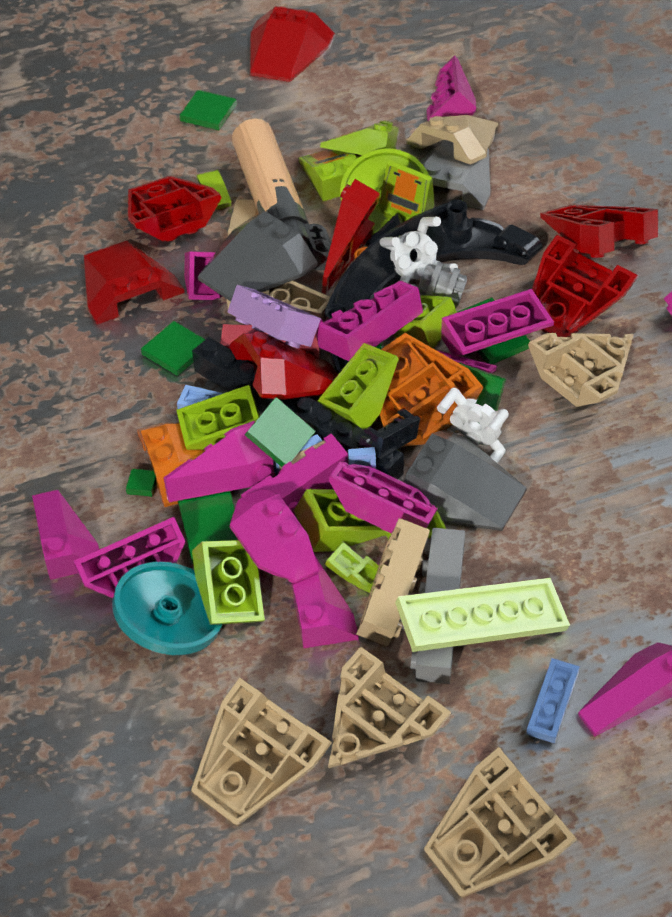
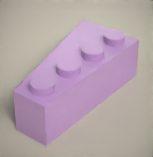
(273, 317)

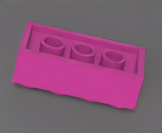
(494, 323)

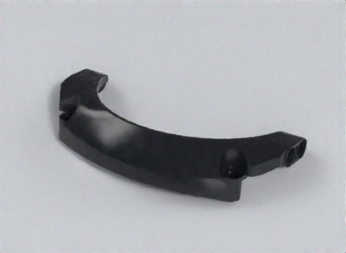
(456, 240)

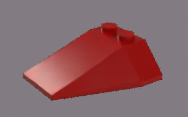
(287, 43)
(171, 207)
(121, 274)
(576, 287)
(281, 368)

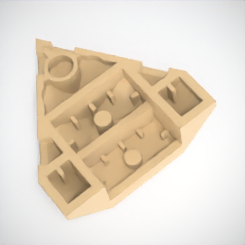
(468, 133)
(583, 365)
(378, 712)

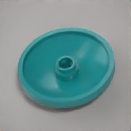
(163, 609)

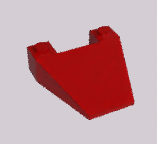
(598, 227)
(350, 231)

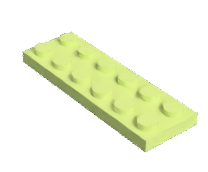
(481, 614)

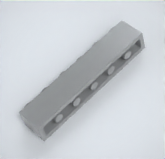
(442, 574)

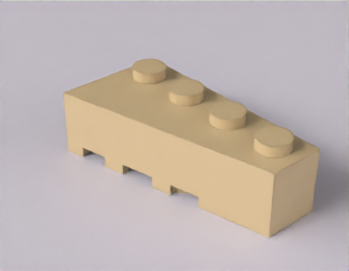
(393, 579)

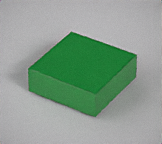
(141, 482)

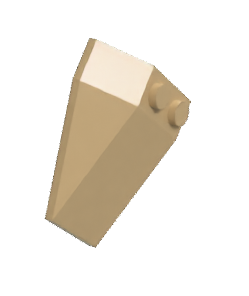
(253, 754)
(495, 829)

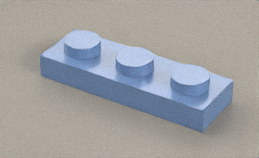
(553, 700)

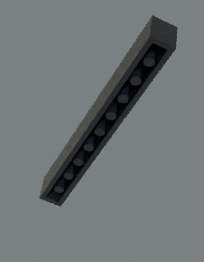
(222, 368)

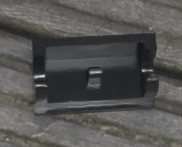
(393, 435)

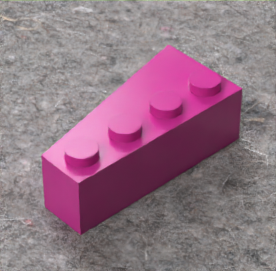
(370, 320)
(308, 473)

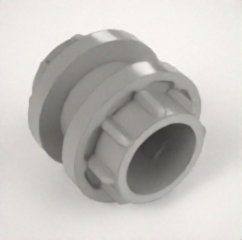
(442, 283)

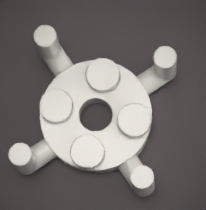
(425, 249)
(466, 419)

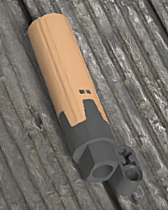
(272, 184)

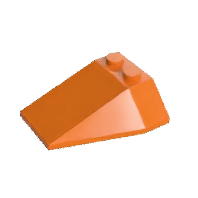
(421, 383)
(166, 452)

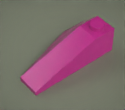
(453, 92)
(223, 467)
(61, 534)
(322, 611)
(632, 690)

